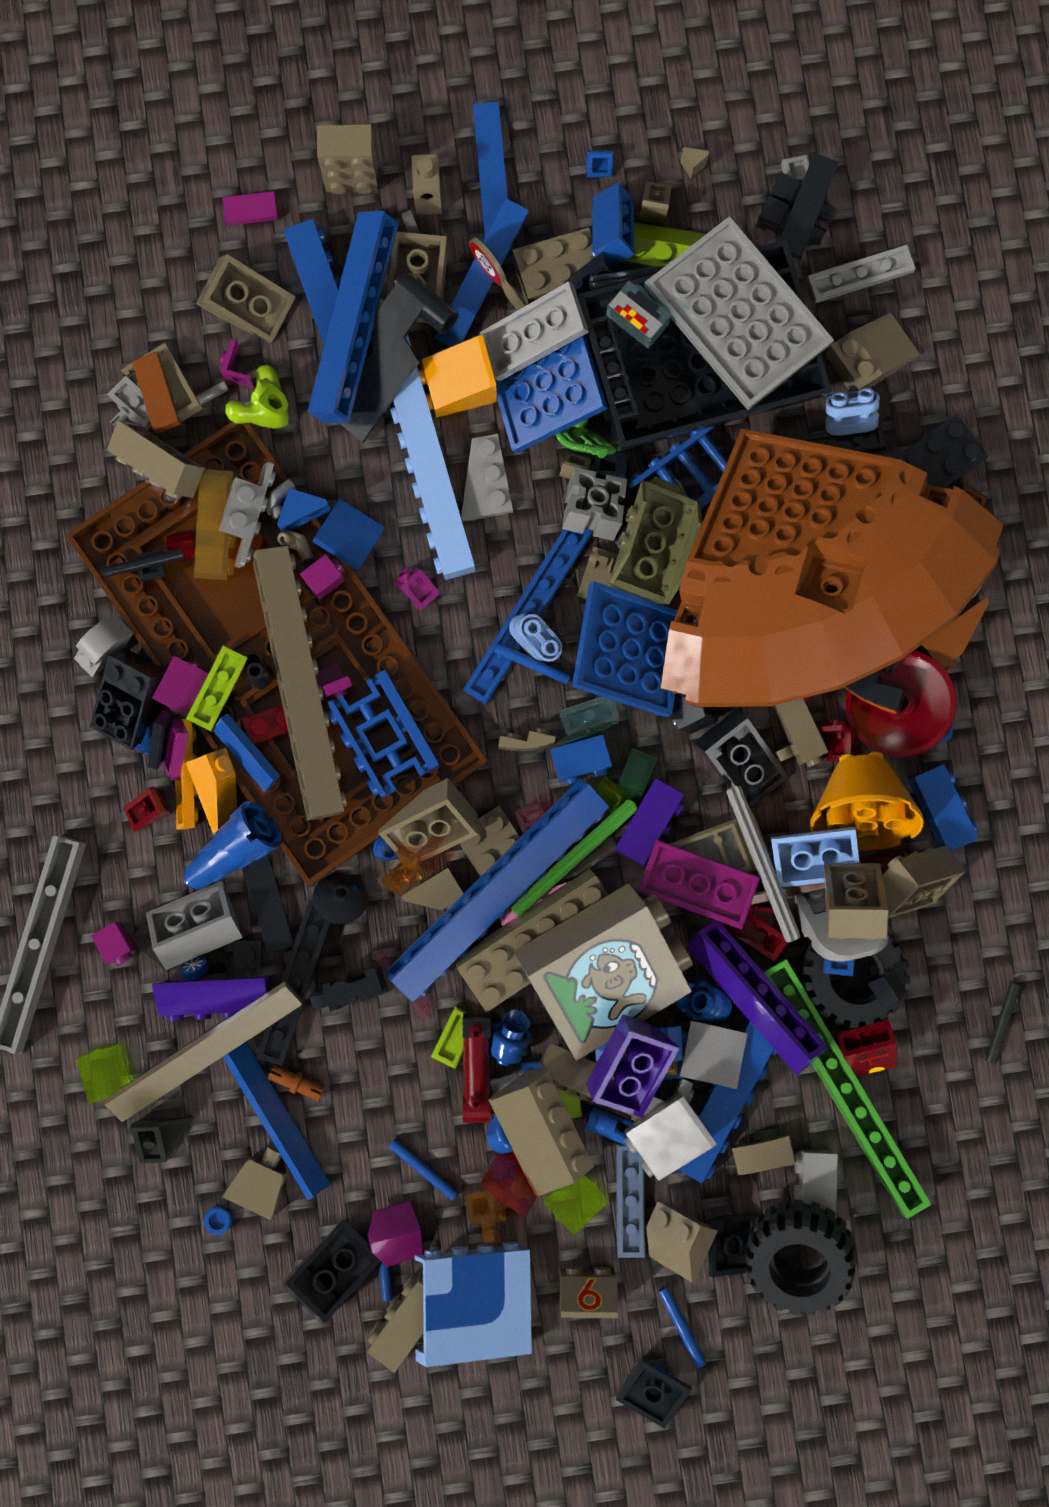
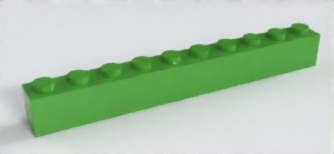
(853, 1101)

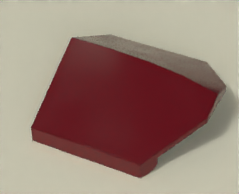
(762, 932)

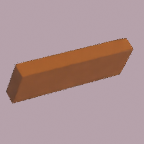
(156, 392)

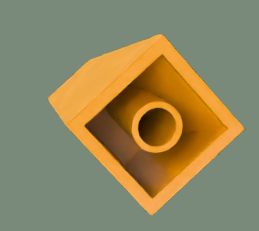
(459, 378)

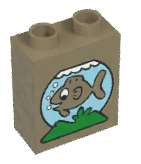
(606, 966)

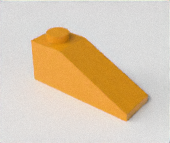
(215, 785)

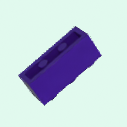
(650, 822)

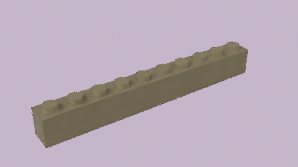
(297, 683)

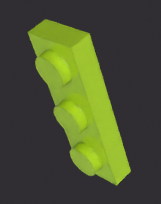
(217, 688)

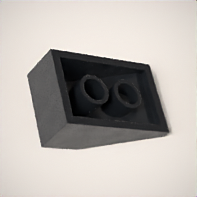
(741, 757)
(331, 1272)

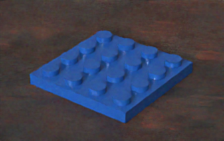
(550, 395)
(624, 649)

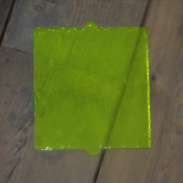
(103, 1072)
(576, 1203)

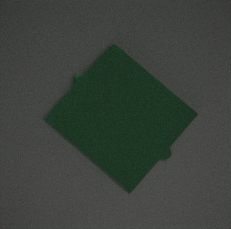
(586, 734)

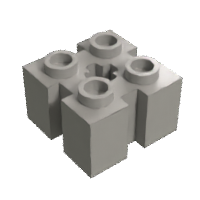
(594, 504)

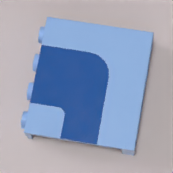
(475, 1304)

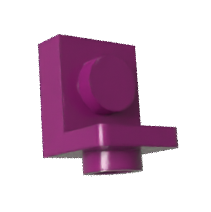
(417, 587)

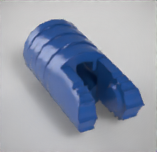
(604, 1124)

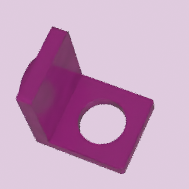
(228, 363)

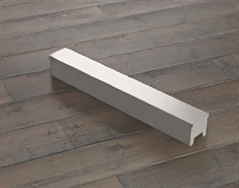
(38, 941)

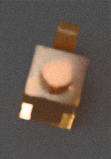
(485, 1211)

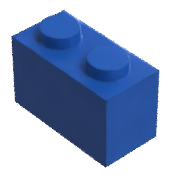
(581, 759)

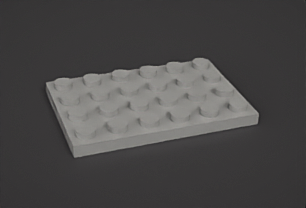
(739, 313)

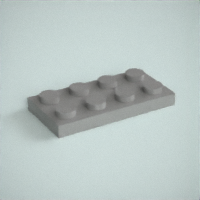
(534, 331)

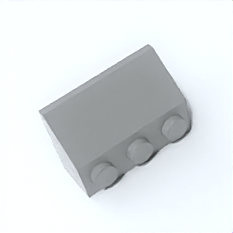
(193, 925)

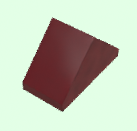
(147, 808)

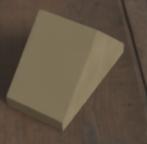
(655, 203)

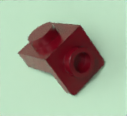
(840, 740)

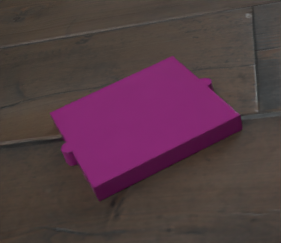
(180, 685)

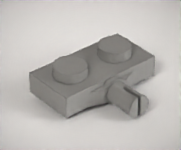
(130, 402)

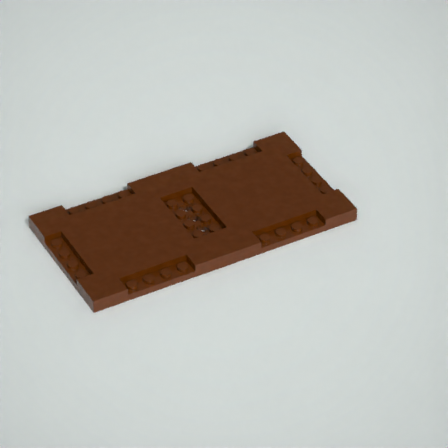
(346, 628)

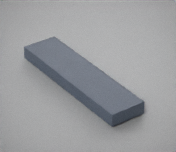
(630, 1203)

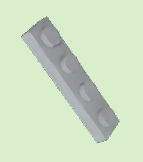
(860, 274)

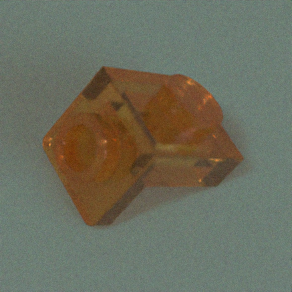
(403, 875)

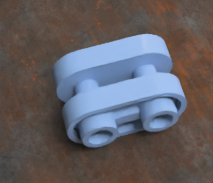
(852, 412)
(535, 637)

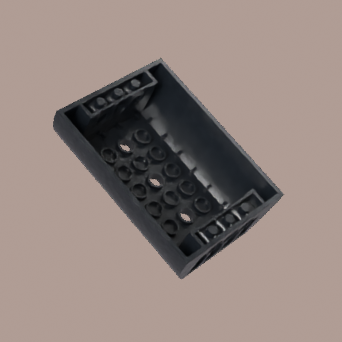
(680, 395)

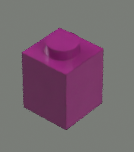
(323, 576)
(114, 944)

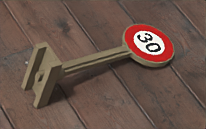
(495, 272)

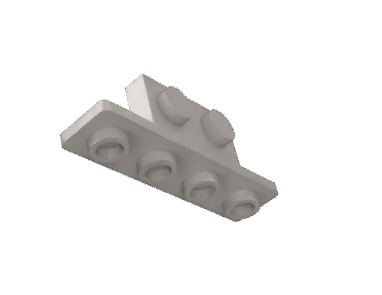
(243, 510)

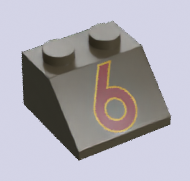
(588, 1293)

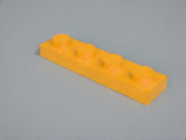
(184, 788)

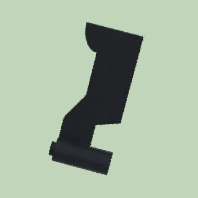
(392, 356)

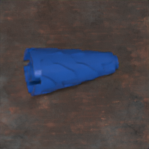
(235, 845)

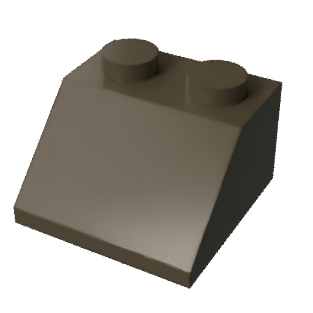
(678, 1240)

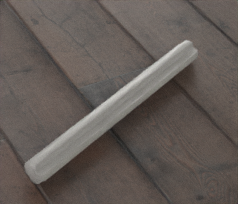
(763, 864)

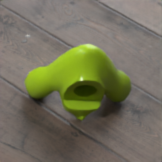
(267, 403)

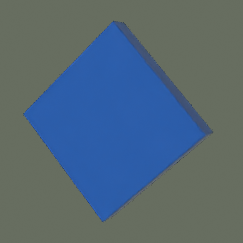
(348, 534)

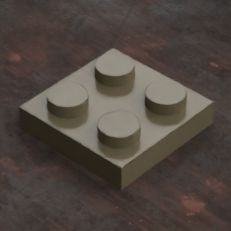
(493, 840)

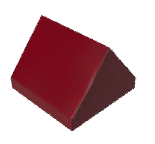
(182, 540)

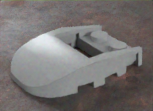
(816, 929)

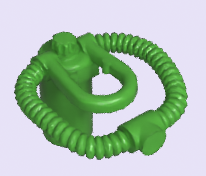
(590, 445)

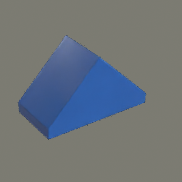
(300, 509)

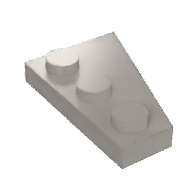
(486, 481)

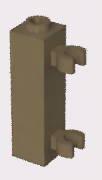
(800, 732)

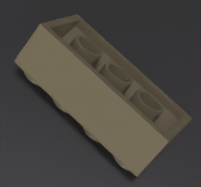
(541, 1132)

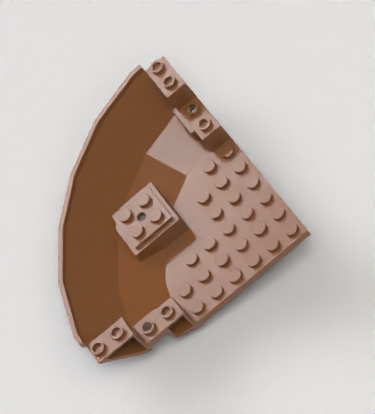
(788, 529)

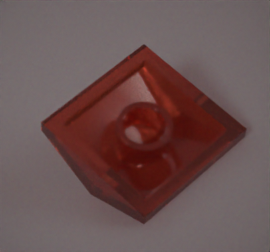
(508, 1183)

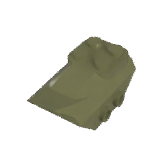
(656, 541)

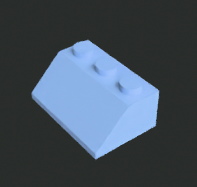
(802, 856)

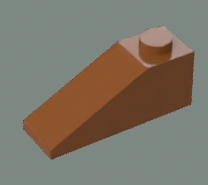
(954, 637)

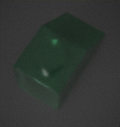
(636, 774)

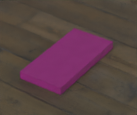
(699, 884)

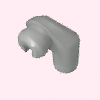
(276, 497)

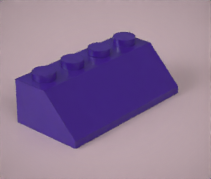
(208, 996)

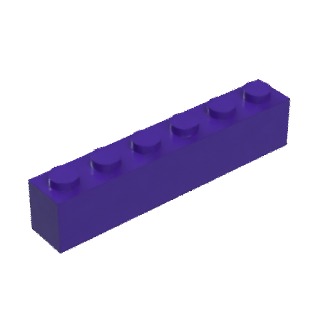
(757, 997)

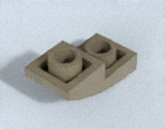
(536, 740)
(764, 1155)

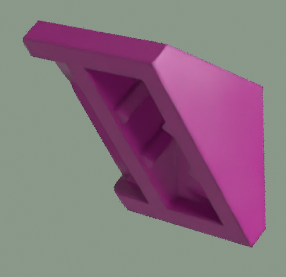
(395, 1234)

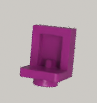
(333, 681)

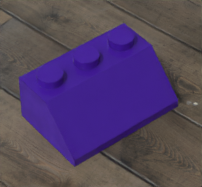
(631, 1066)

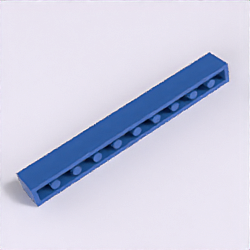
(496, 890)

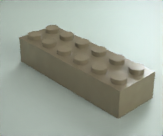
(492, 966)

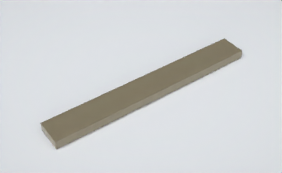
(203, 1051)

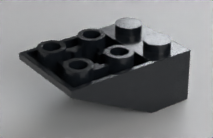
(125, 697)

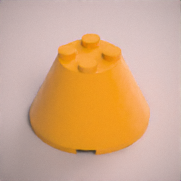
(870, 798)

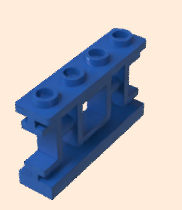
(400, 724)

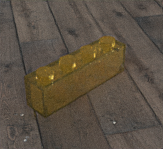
(212, 545)

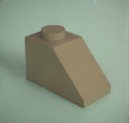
(437, 892)

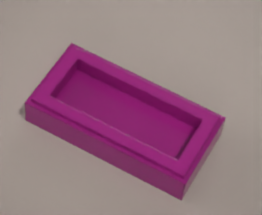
(250, 208)
(175, 749)

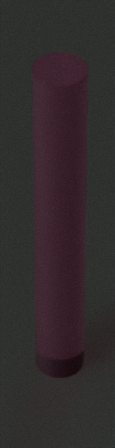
(385, 963)

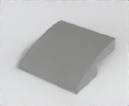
(714, 1054)

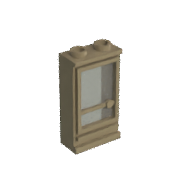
(723, 844)

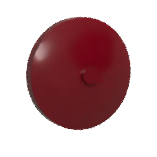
(925, 714)

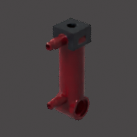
(476, 1067)

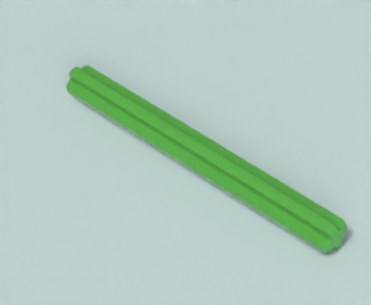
(574, 857)

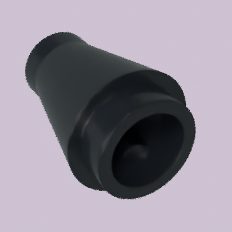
(263, 679)

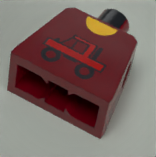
(869, 1048)

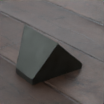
(158, 1137)

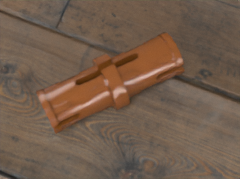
(296, 1082)

